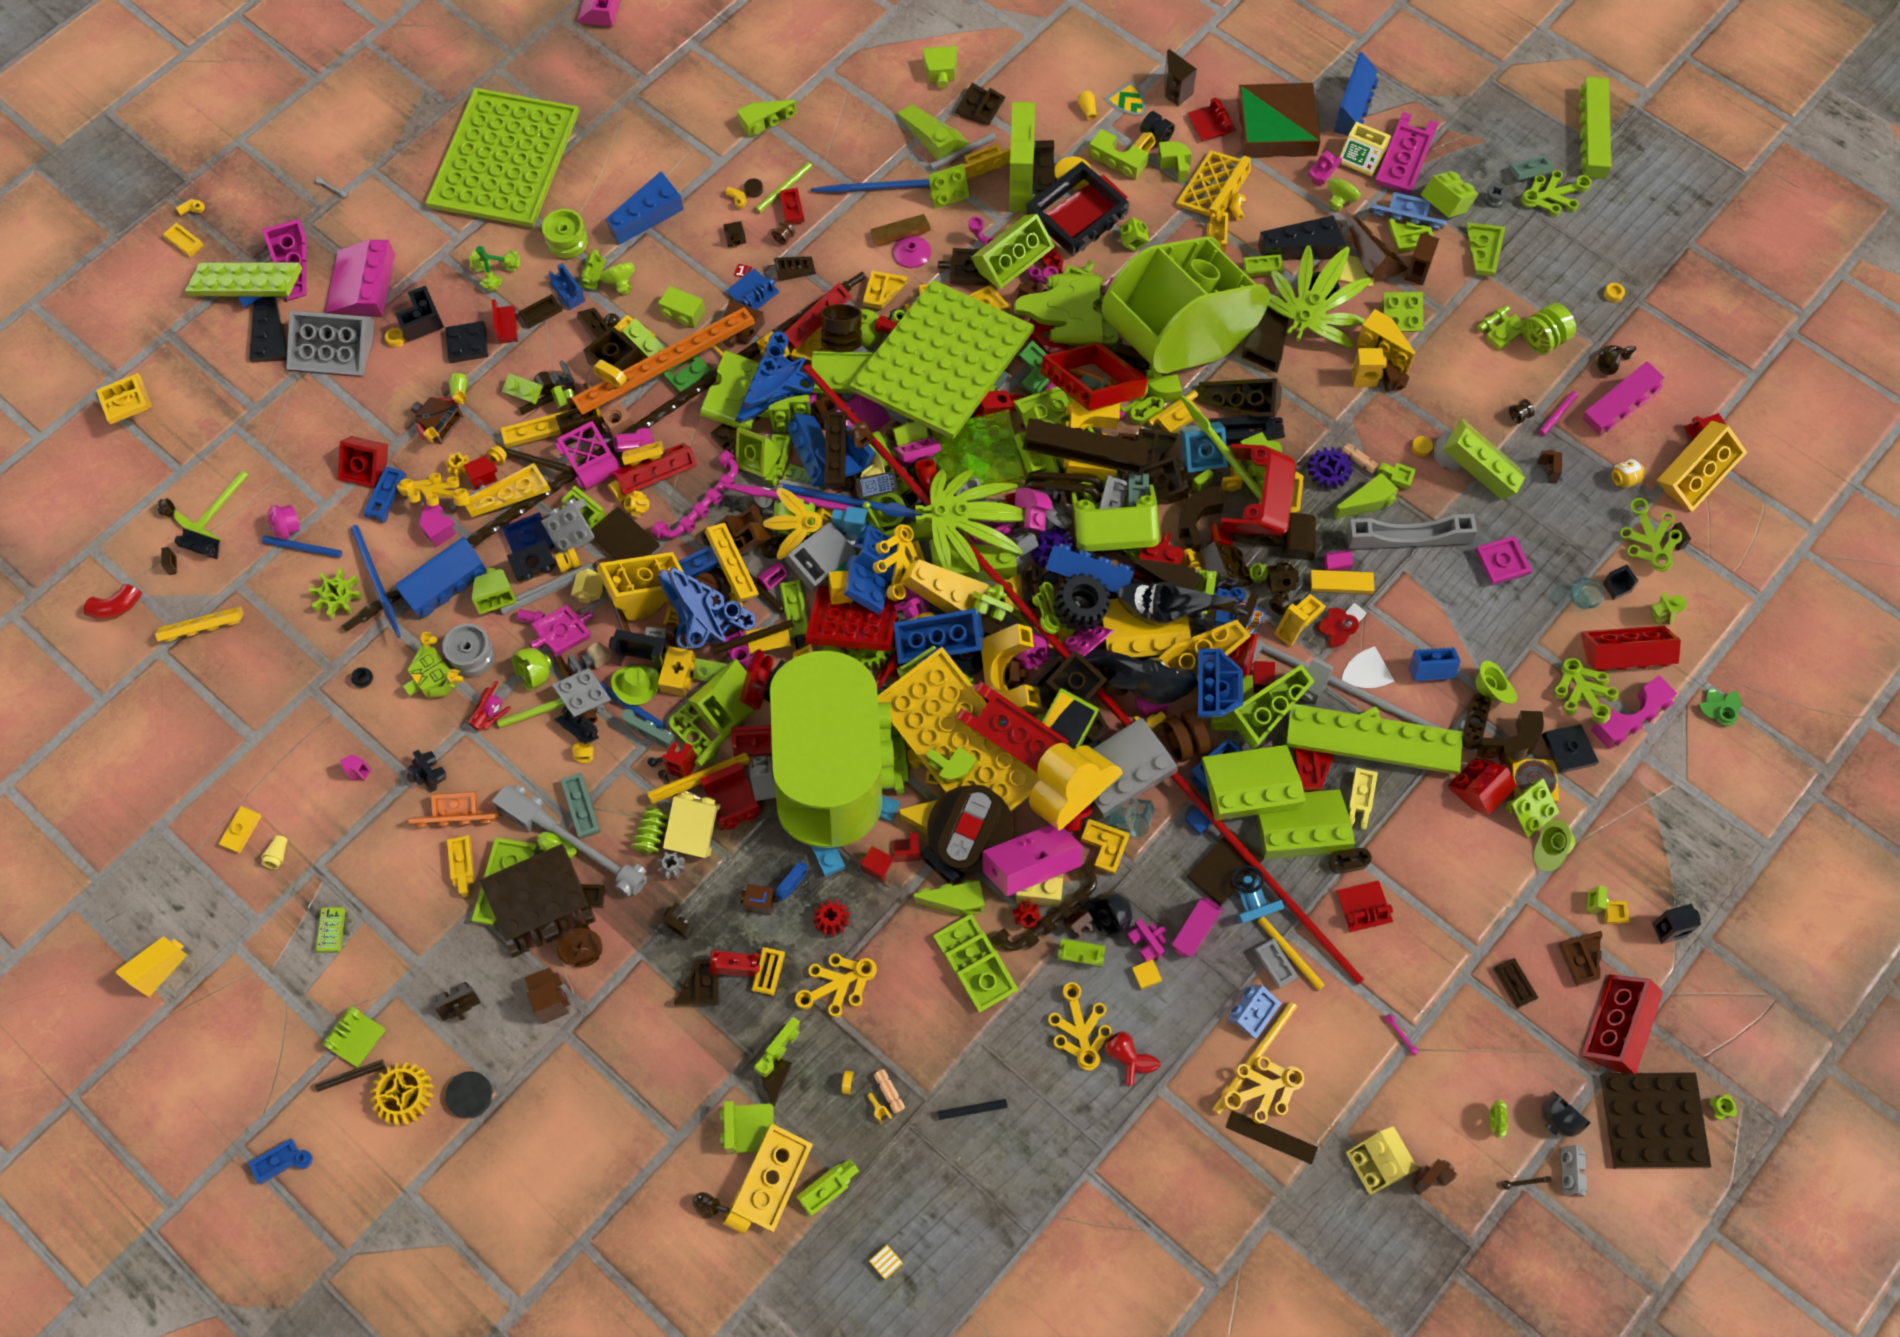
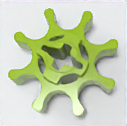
(329, 599)

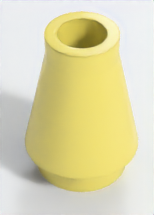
(274, 854)

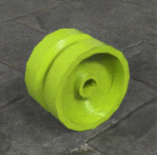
(565, 233)

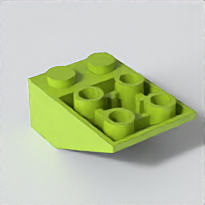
(719, 699)

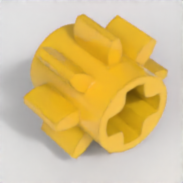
(456, 464)
(636, 503)

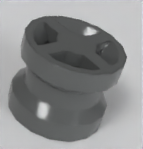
(1495, 195)

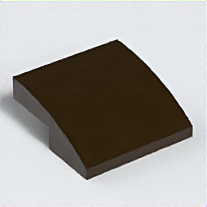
(980, 104)

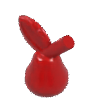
(1122, 1049)

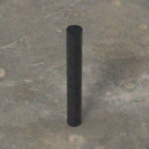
(972, 1109)

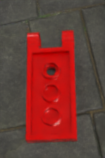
(1022, 734)

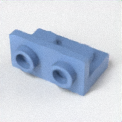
(1254, 1010)

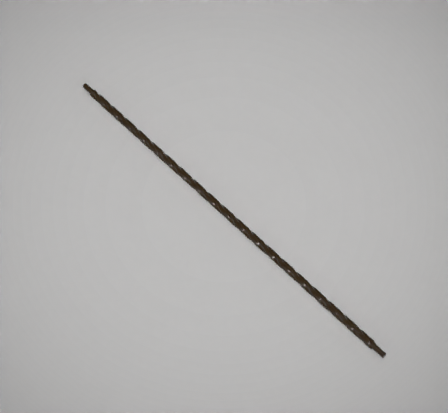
(564, 478)

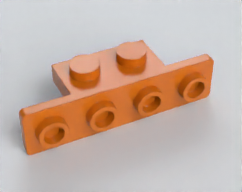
(454, 807)

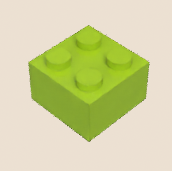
(1449, 193)

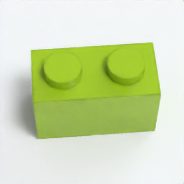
(681, 307)

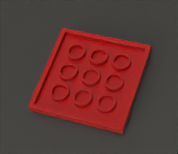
(850, 624)

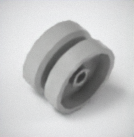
(469, 649)

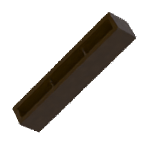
(1085, 446)

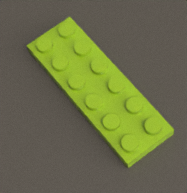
(244, 279)

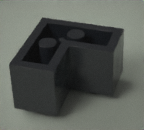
(422, 317)

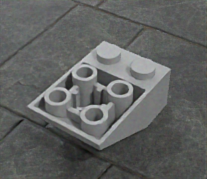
(820, 555)

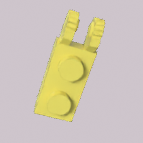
(1362, 795)

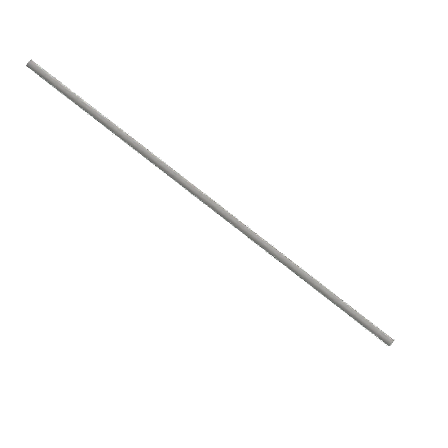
(1346, 686)

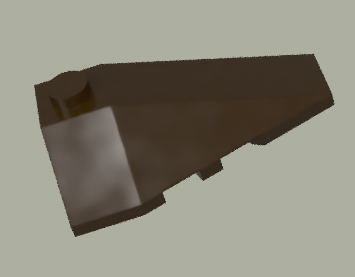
(1248, 397)
(1047, 697)

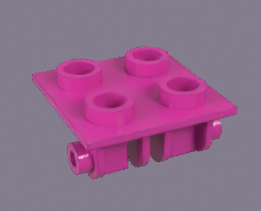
(867, 412)
(1086, 641)

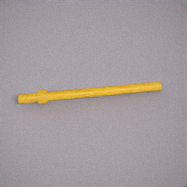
(1258, 1052)

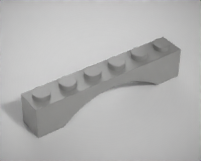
(1445, 531)

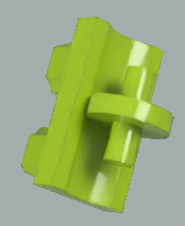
(999, 608)
(1668, 608)

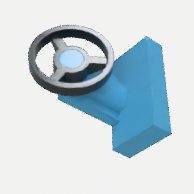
(1252, 895)

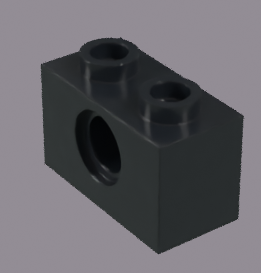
(519, 559)
(1677, 923)

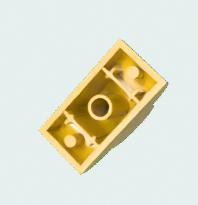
(635, 583)
(1070, 782)

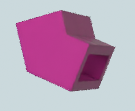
(1338, 560)
(777, 567)
(355, 767)

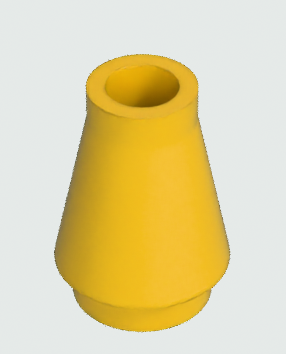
(1087, 103)

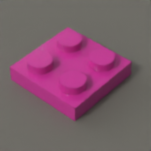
(1503, 560)

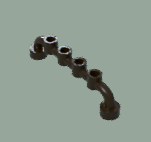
(1048, 924)

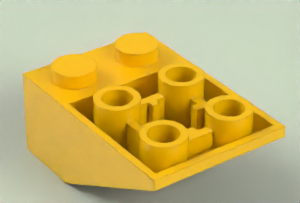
(1383, 333)

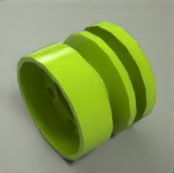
(1548, 328)

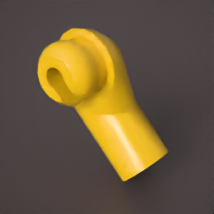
(739, 197)
(192, 206)

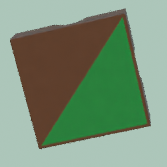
(1278, 120)

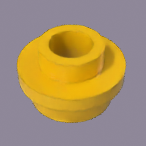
(496, 455)

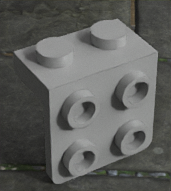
(568, 526)

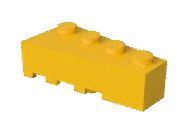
(942, 587)

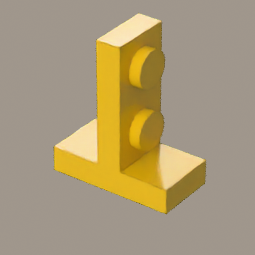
(1298, 618)

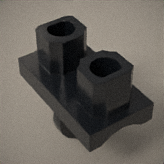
(422, 773)

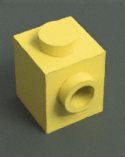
(587, 586)

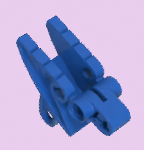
(774, 380)
(698, 613)

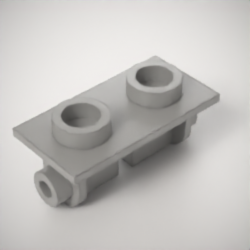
(1572, 1161)

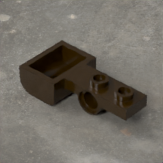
(1296, 542)

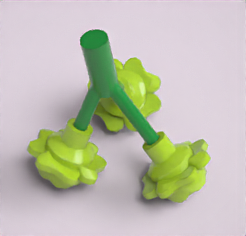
(481, 262)

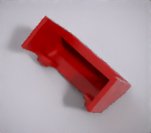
(1274, 512)

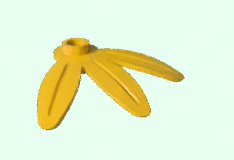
(787, 522)

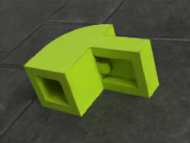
(1175, 155)
(1163, 386)
(955, 768)

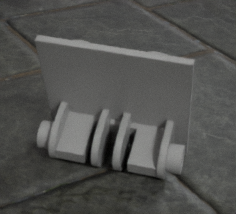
(581, 693)

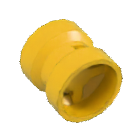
(572, 558)

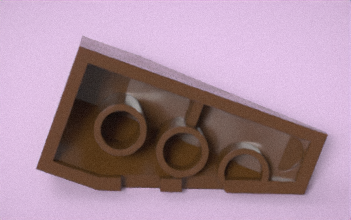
(1371, 251)

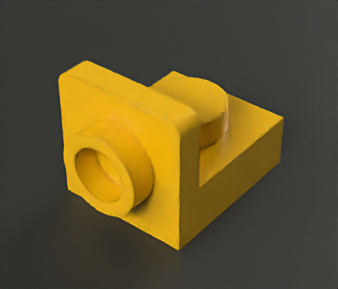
(1154, 722)

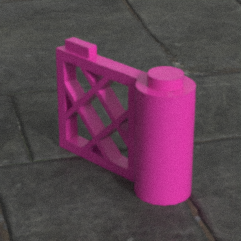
(595, 470)

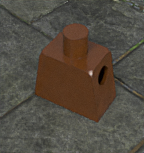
(747, 334)

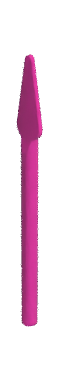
(757, 491)

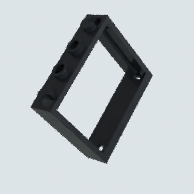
(1061, 187)

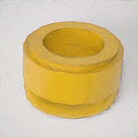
(582, 750)

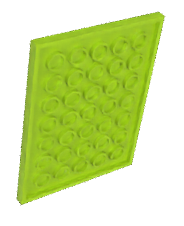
(503, 157)
(942, 358)

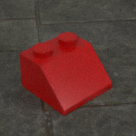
(361, 461)

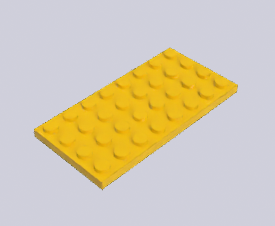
(924, 715)

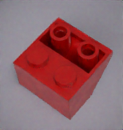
(1483, 785)

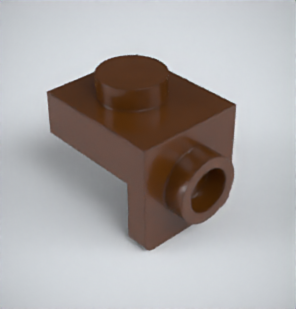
(822, 406)

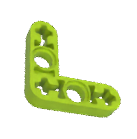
(689, 721)

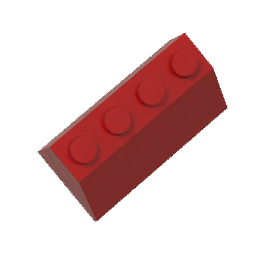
(1631, 647)
(1622, 1023)

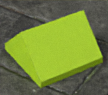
(755, 452)

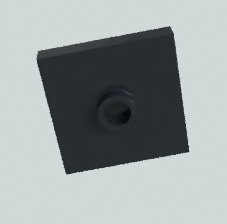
(1570, 748)

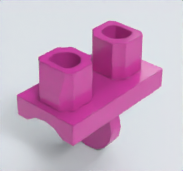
(1324, 168)
(913, 604)
(1153, 948)

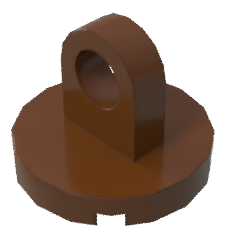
(579, 946)

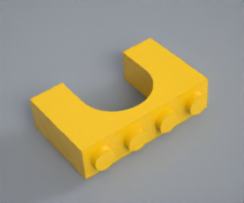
(1082, 418)
(997, 653)

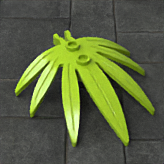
(1310, 306)
(955, 512)

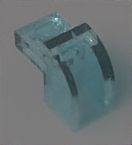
(1134, 818)

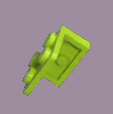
(744, 1126)

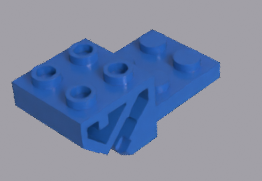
(862, 582)

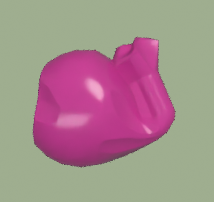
(1034, 656)

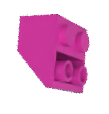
(598, 12)

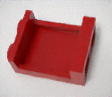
(734, 794)

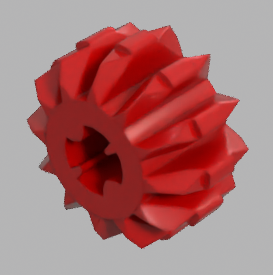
(822, 917)

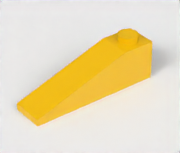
(1185, 653)

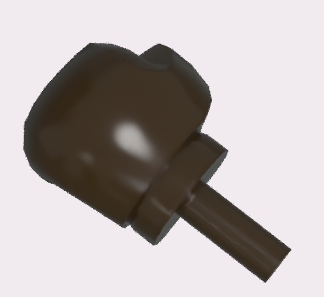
(707, 1205)

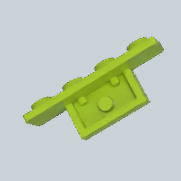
(1035, 461)

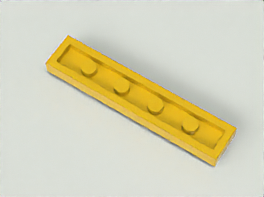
(534, 429)

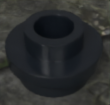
(360, 672)

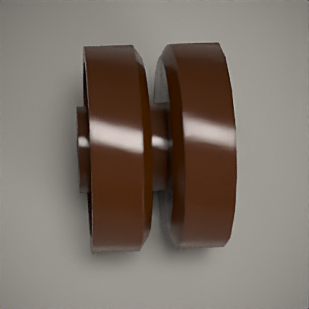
(1186, 735)

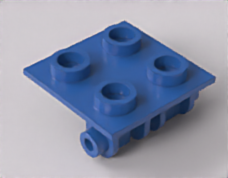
(753, 290)

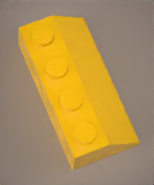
(1702, 465)

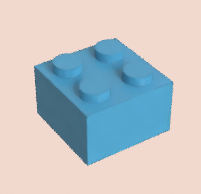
(1198, 449)

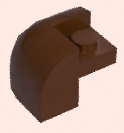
(747, 529)

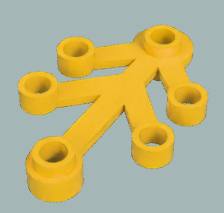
(412, 489)
(902, 537)
(839, 982)
(1080, 1030)
(1266, 1087)

